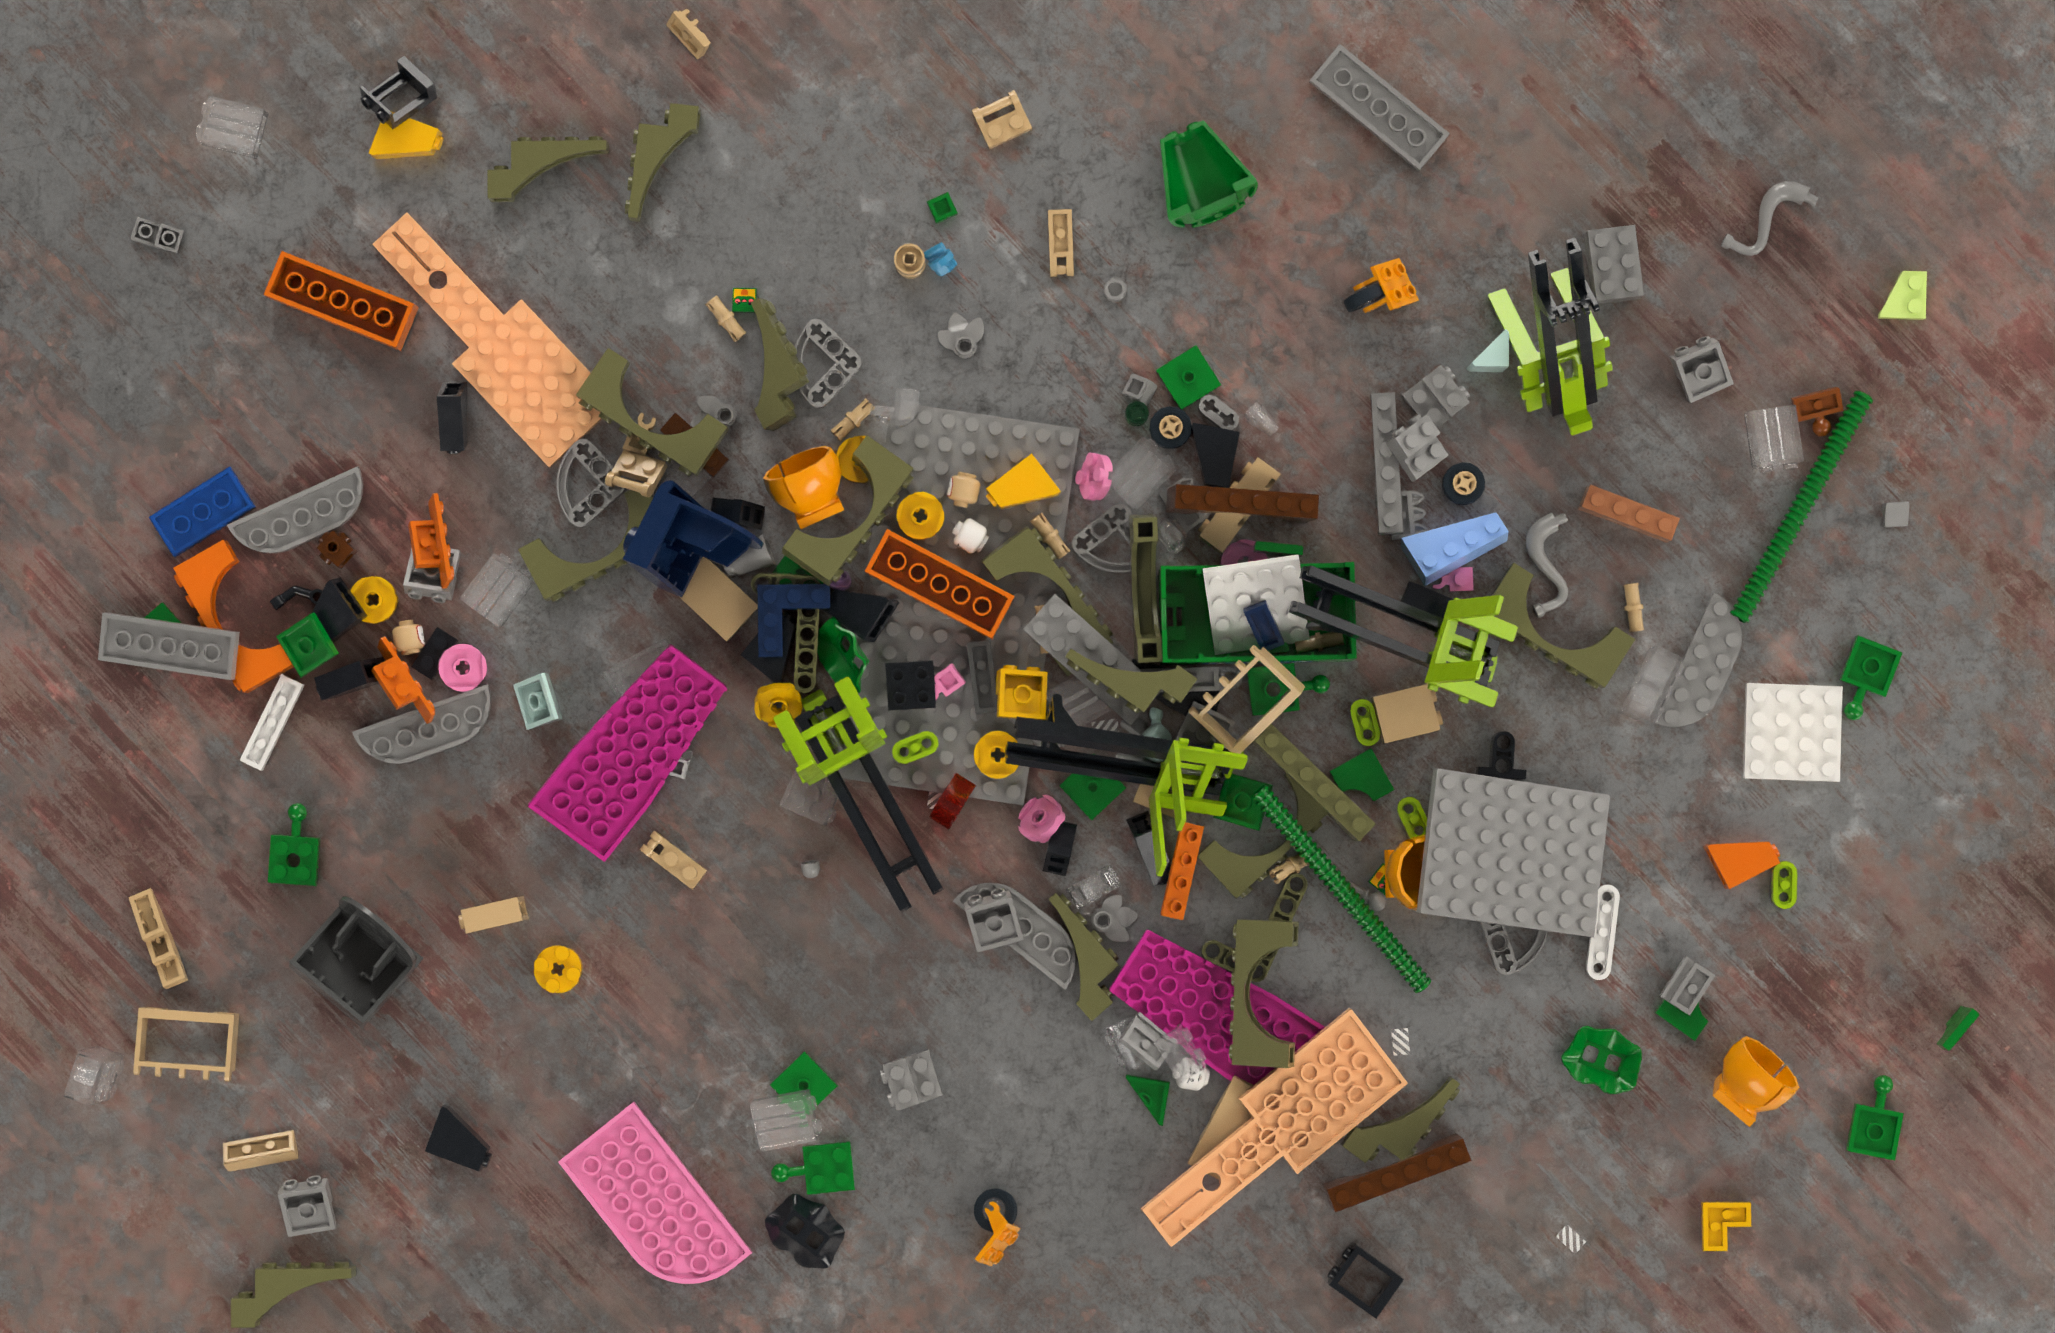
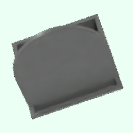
(355, 961)

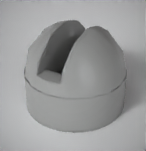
(810, 868)

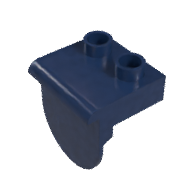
(678, 535)

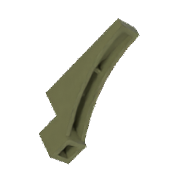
(653, 148)
(533, 158)
(781, 369)
(1135, 687)
(1093, 960)
(1401, 1133)
(278, 1282)

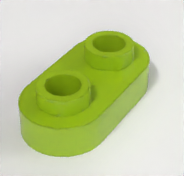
(1365, 722)
(915, 747)
(1413, 819)
(1787, 885)

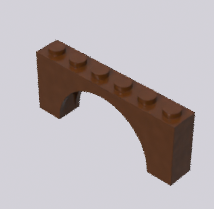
(1206, 499)
(1437, 1158)

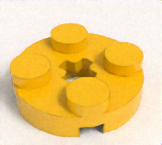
(848, 468)
(909, 523)
(387, 598)
(774, 693)
(983, 758)
(553, 982)

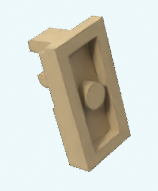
(688, 33)

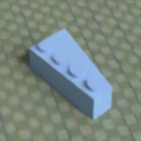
(1452, 546)

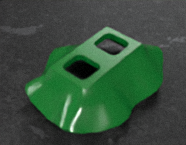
(835, 658)
(1607, 1042)

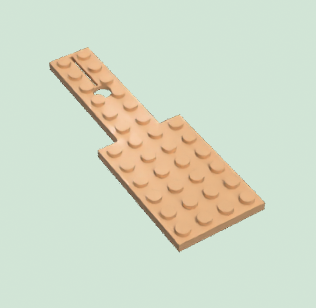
(509, 357)
(1294, 1115)

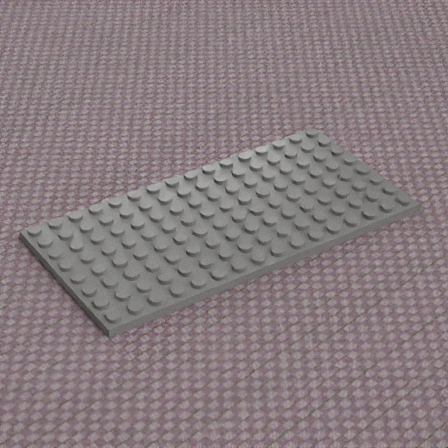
(937, 448)

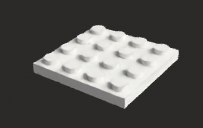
(1244, 584)
(1792, 732)

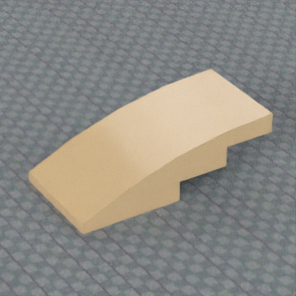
(718, 600)
(1224, 1120)

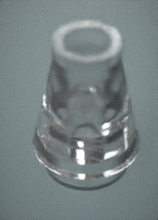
(1261, 419)

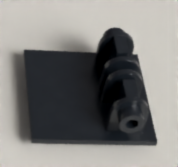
(910, 685)

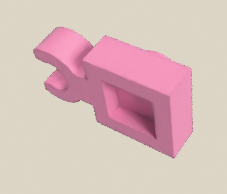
(1457, 580)
(947, 681)

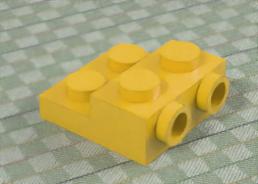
(1021, 692)

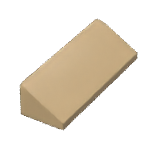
(260, 1151)

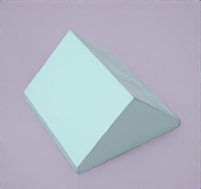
(1494, 357)
(537, 701)

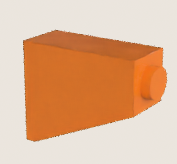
(1741, 861)

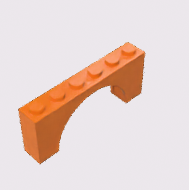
(201, 580)

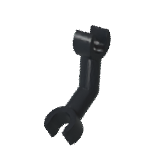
(280, 600)

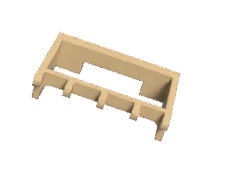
(1224, 737)
(163, 1013)

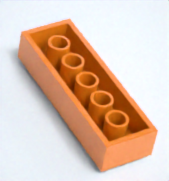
(341, 300)
(939, 584)

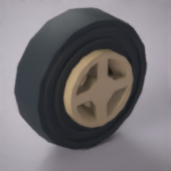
(1166, 420)
(1471, 479)

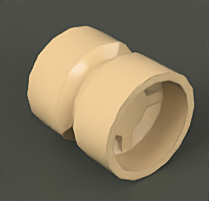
(909, 261)

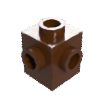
(342, 554)

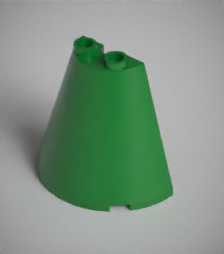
(1202, 177)

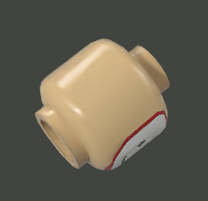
(963, 489)
(408, 637)

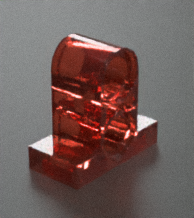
(952, 801)

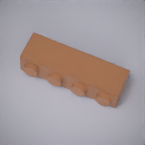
(1628, 513)

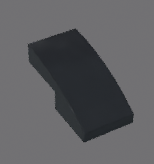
(1425, 599)

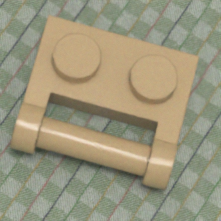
(1005, 127)
(639, 468)

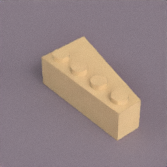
(1225, 526)

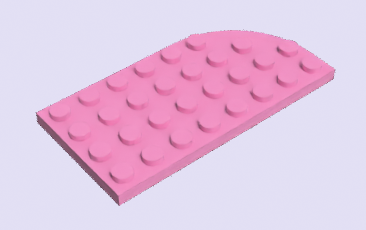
(653, 1201)

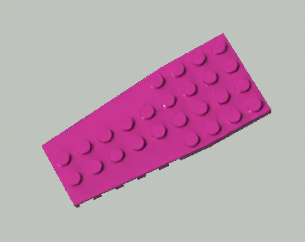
(628, 753)
(1185, 989)

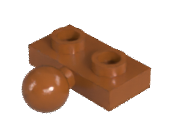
(1818, 405)

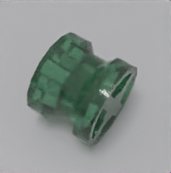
(1138, 410)

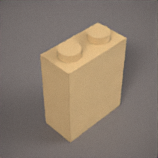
(1406, 713)
(493, 914)

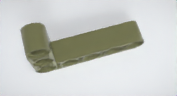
(802, 622)
(1275, 914)

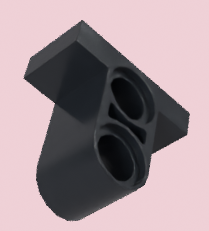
(739, 511)
(1505, 754)
(1060, 849)

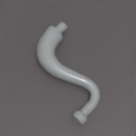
(1774, 196)
(1535, 547)

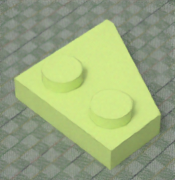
(1907, 297)

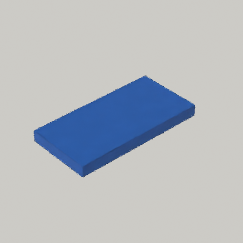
(202, 512)

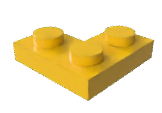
(1716, 1219)

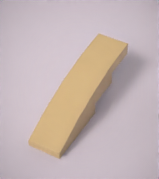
(158, 938)

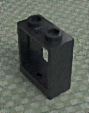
(1384, 1294)

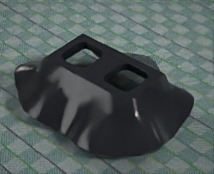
(815, 1218)

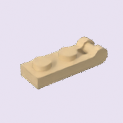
(1060, 241)
(674, 860)

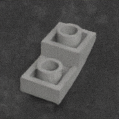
(157, 235)

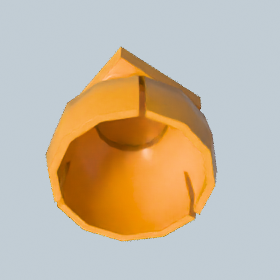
(808, 485)
(1404, 871)
(1749, 1083)

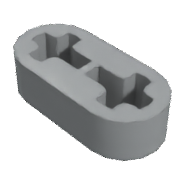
(1222, 408)

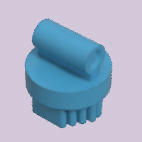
(940, 259)

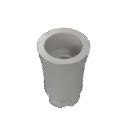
(752, 560)

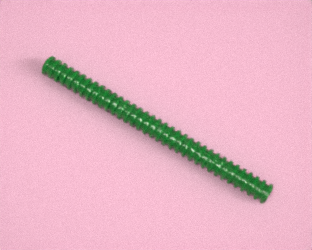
(1801, 506)
(1341, 889)

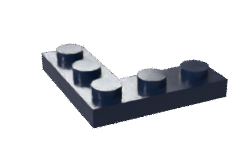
(773, 600)

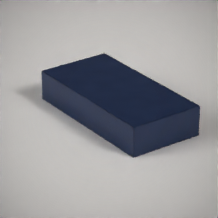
(1264, 626)

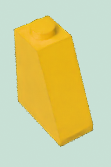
(406, 140)
(1022, 485)

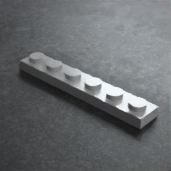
(1386, 465)

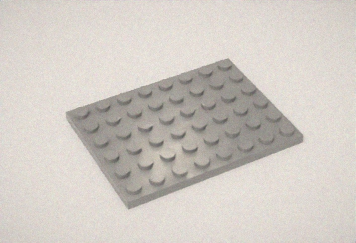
(1513, 853)

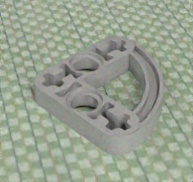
(838, 368)
(602, 489)
(1121, 526)
(1535, 948)

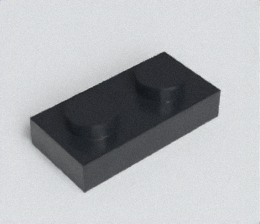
(429, 656)

